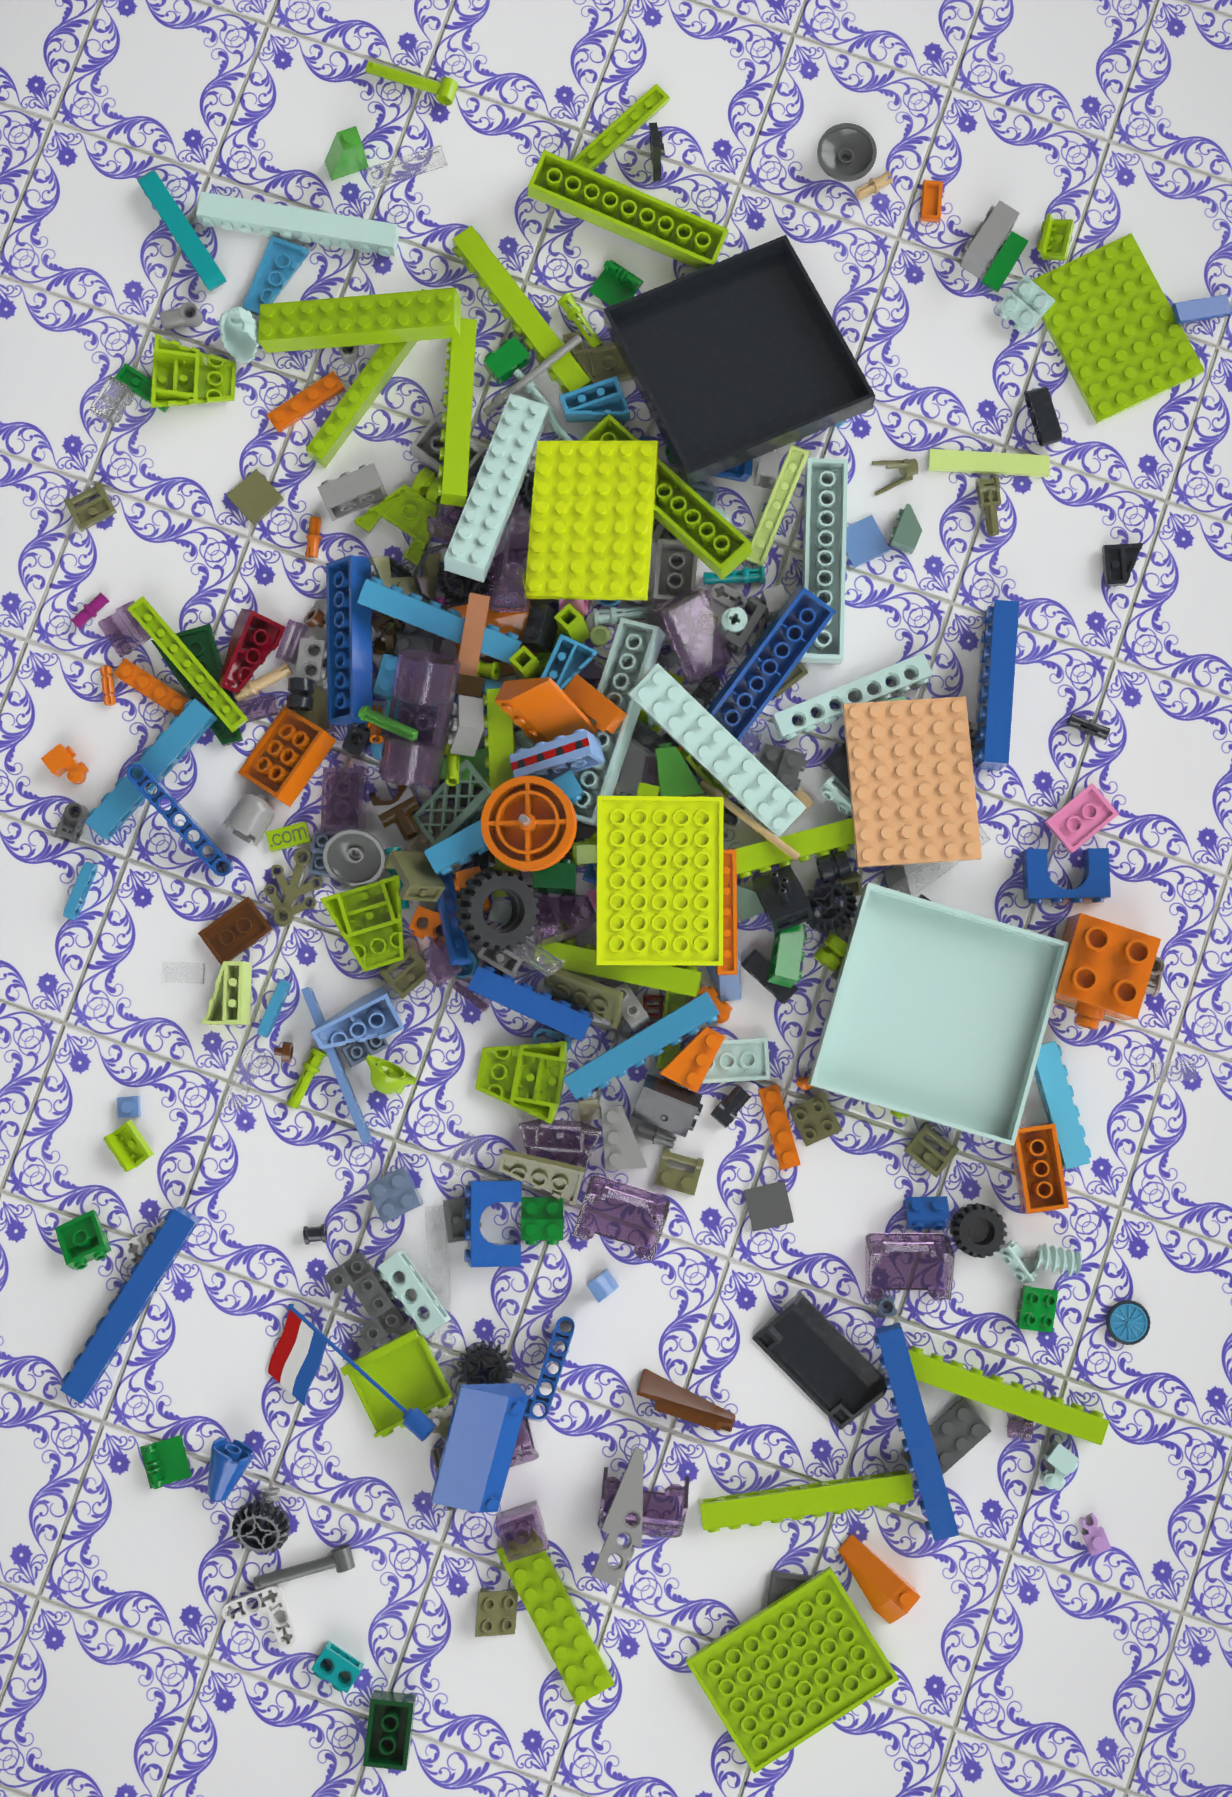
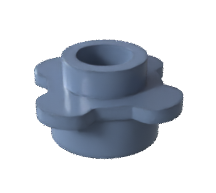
(890, 1310)

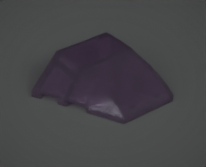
(562, 917)
(560, 1141)

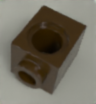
(470, 686)

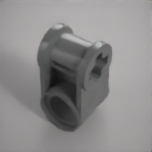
(72, 823)

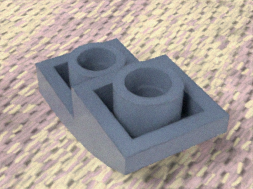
(318, 844)
(358, 1051)

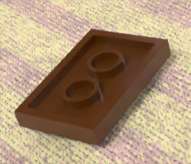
(235, 931)

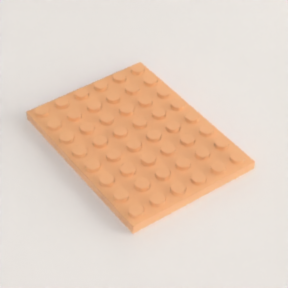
(911, 782)

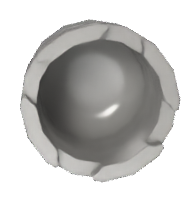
(250, 818)

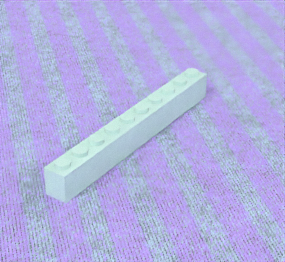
(298, 224)

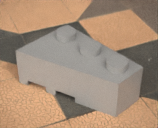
(620, 1144)

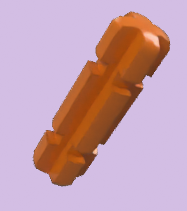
(107, 685)

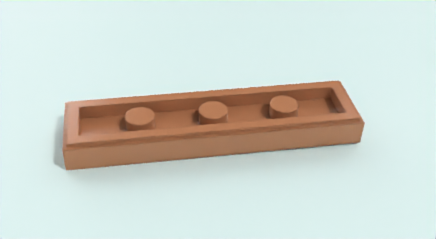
(473, 633)

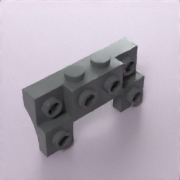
(372, 1294)

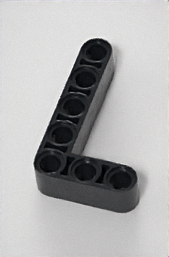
(642, 730)

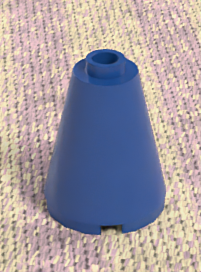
(226, 1467)

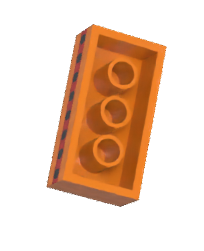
(1039, 1169)

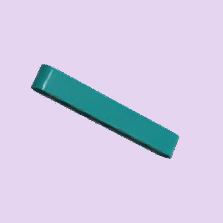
(181, 230)

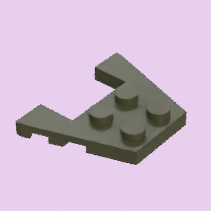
(599, 362)
(427, 581)

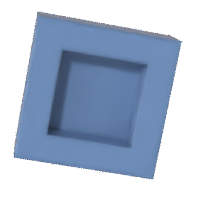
(128, 1107)

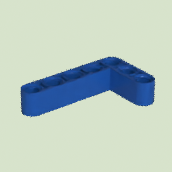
(550, 1379)

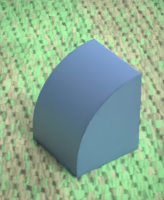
(602, 1285)

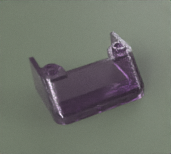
(662, 1512)

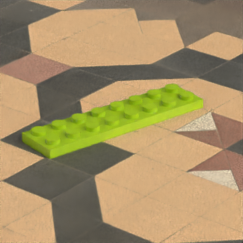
(559, 1625)

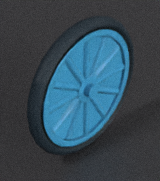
(1128, 1322)

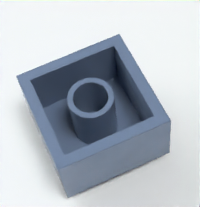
(394, 1194)

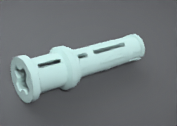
(613, 615)

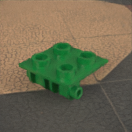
(615, 284)
(1037, 1309)
(165, 1462)

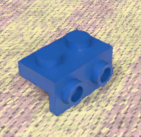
(927, 1213)

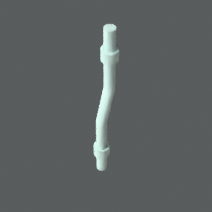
(531, 388)

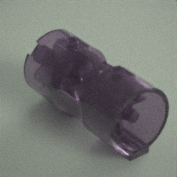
(422, 700)

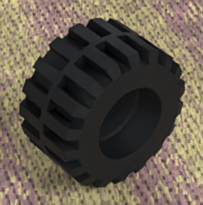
(995, 1235)

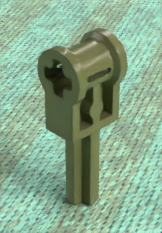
(989, 498)

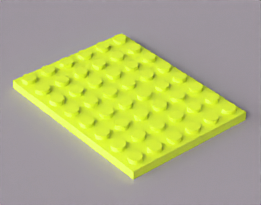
(592, 520)
(659, 880)

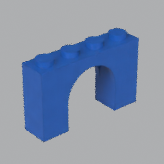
(1040, 887)
(480, 1196)

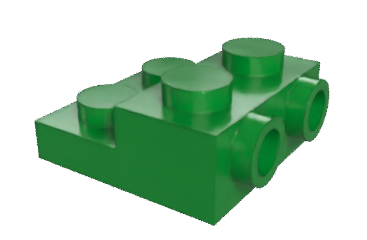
(541, 1220)
(83, 1240)

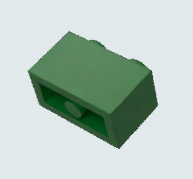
(506, 360)

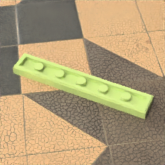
(989, 463)
(777, 504)

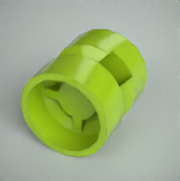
(427, 483)
(831, 952)

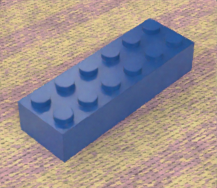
(529, 1003)

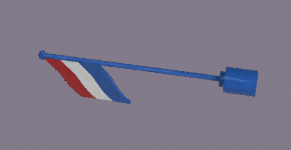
(300, 1356)

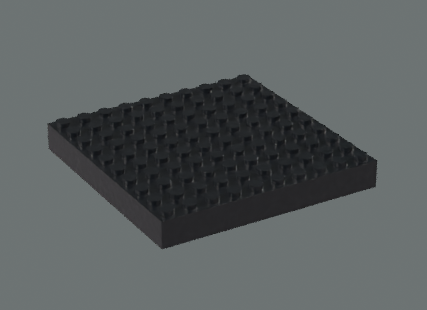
(738, 359)

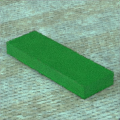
(1004, 261)
(138, 382)

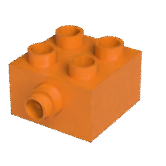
(1105, 969)

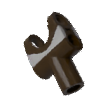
(398, 811)

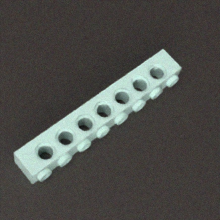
(916, 665)

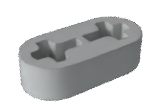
(730, 593)

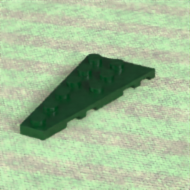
(204, 647)

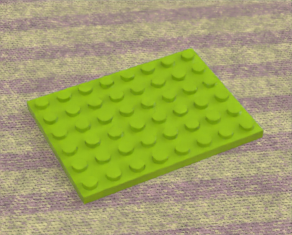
(1116, 329)
(791, 1669)

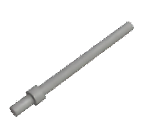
(501, 399)

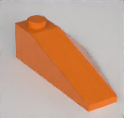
(881, 1585)

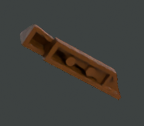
(682, 1403)

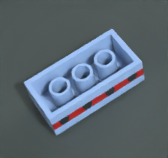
(558, 756)

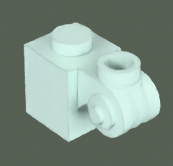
(1062, 1464)

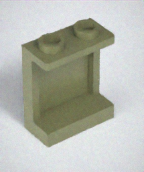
(416, 874)

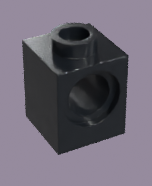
(360, 749)

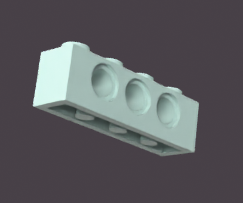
(424, 1296)

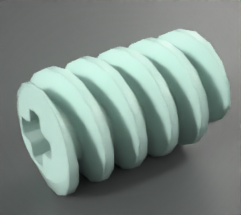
(736, 616)
(1058, 1259)

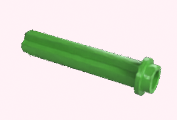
(367, 714)

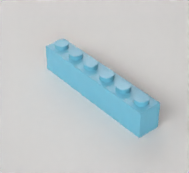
(1059, 1106)

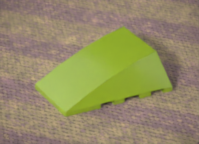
(189, 376)
(370, 921)
(525, 1076)

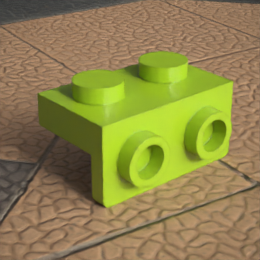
(1055, 238)
(128, 1146)

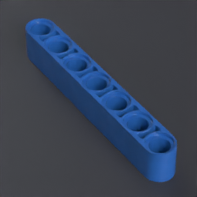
(169, 816)

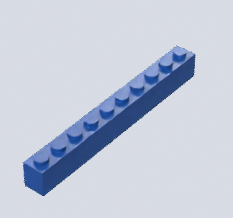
(129, 1305)
(917, 1432)

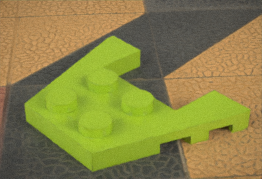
(408, 513)

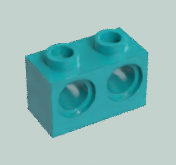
(341, 1662)

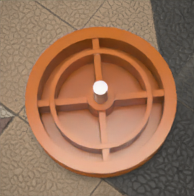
(528, 823)

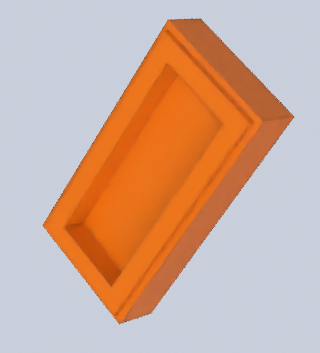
(931, 201)

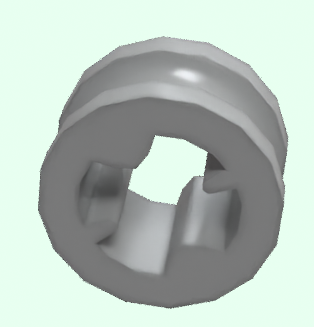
(270, 1494)

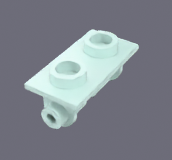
(1023, 1270)

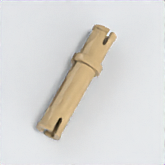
(254, 686)

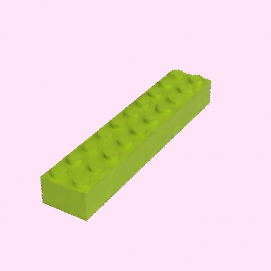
(626, 211)
(360, 320)
(686, 512)

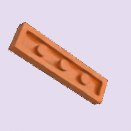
(305, 402)
(151, 687)
(779, 1127)

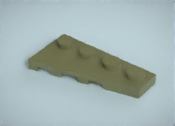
(594, 996)
(553, 1176)

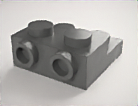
(417, 639)
(784, 765)

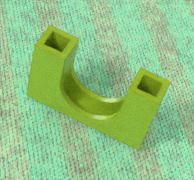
(570, 624)

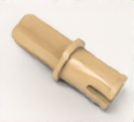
(873, 186)

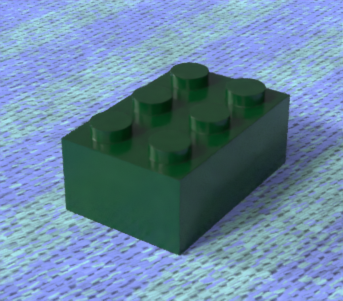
(557, 879)
(389, 1730)

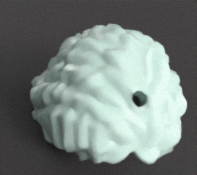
(239, 333)

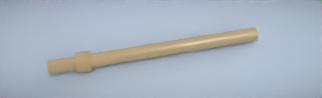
(750, 821)

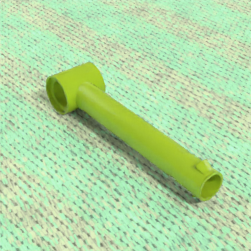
(444, 91)

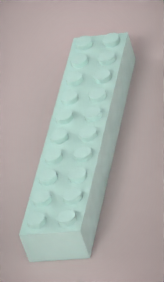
(496, 488)
(826, 551)
(630, 657)
(716, 750)

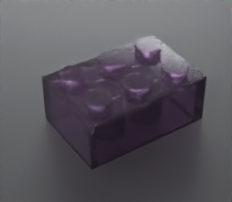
(343, 799)

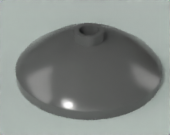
(849, 142)
(352, 868)

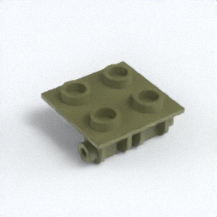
(815, 1119)
(496, 1612)

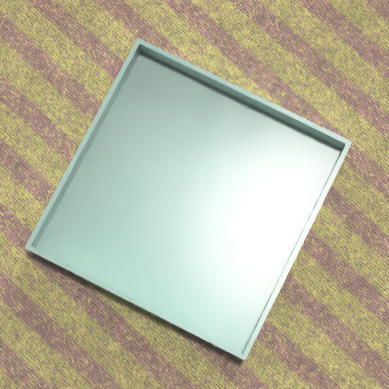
(938, 1014)

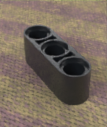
(1043, 416)
(758, 967)

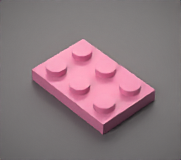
(1081, 818)

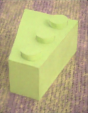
(231, 996)

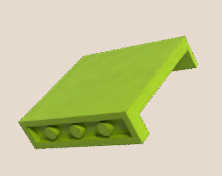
(405, 1371)

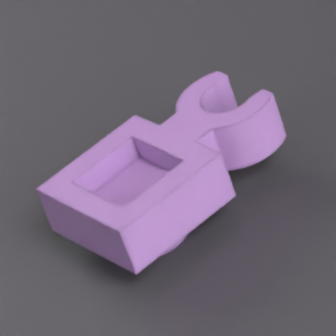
(1095, 1537)

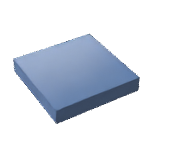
(864, 542)

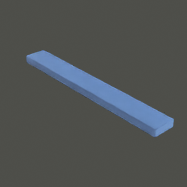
(339, 1070)

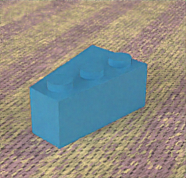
(595, 402)
(567, 660)

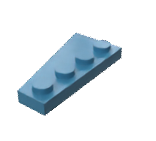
(274, 272)

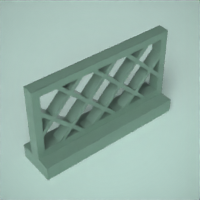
(467, 816)

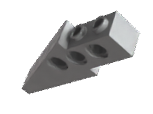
(626, 1500)

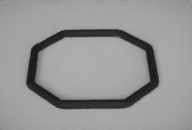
(417, 581)

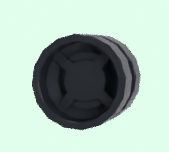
(300, 686)
(833, 867)

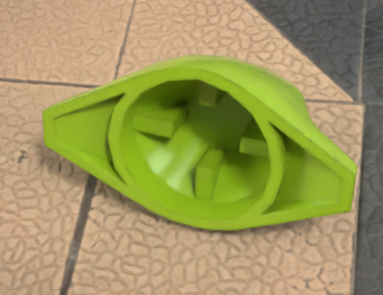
(387, 1076)

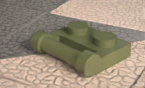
(93, 511)
(410, 977)
(926, 1154)
(675, 1178)

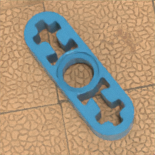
(80, 891)
(274, 1008)

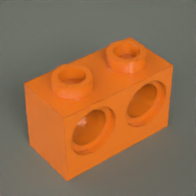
(433, 923)

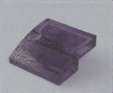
(123, 631)

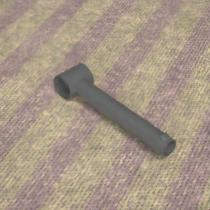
(340, 1559)

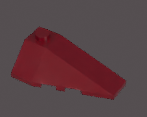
(249, 645)

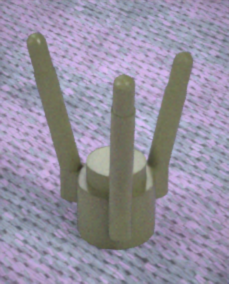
(906, 467)

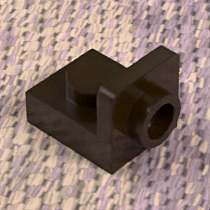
(379, 624)
(387, 643)

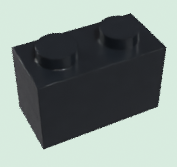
(540, 629)

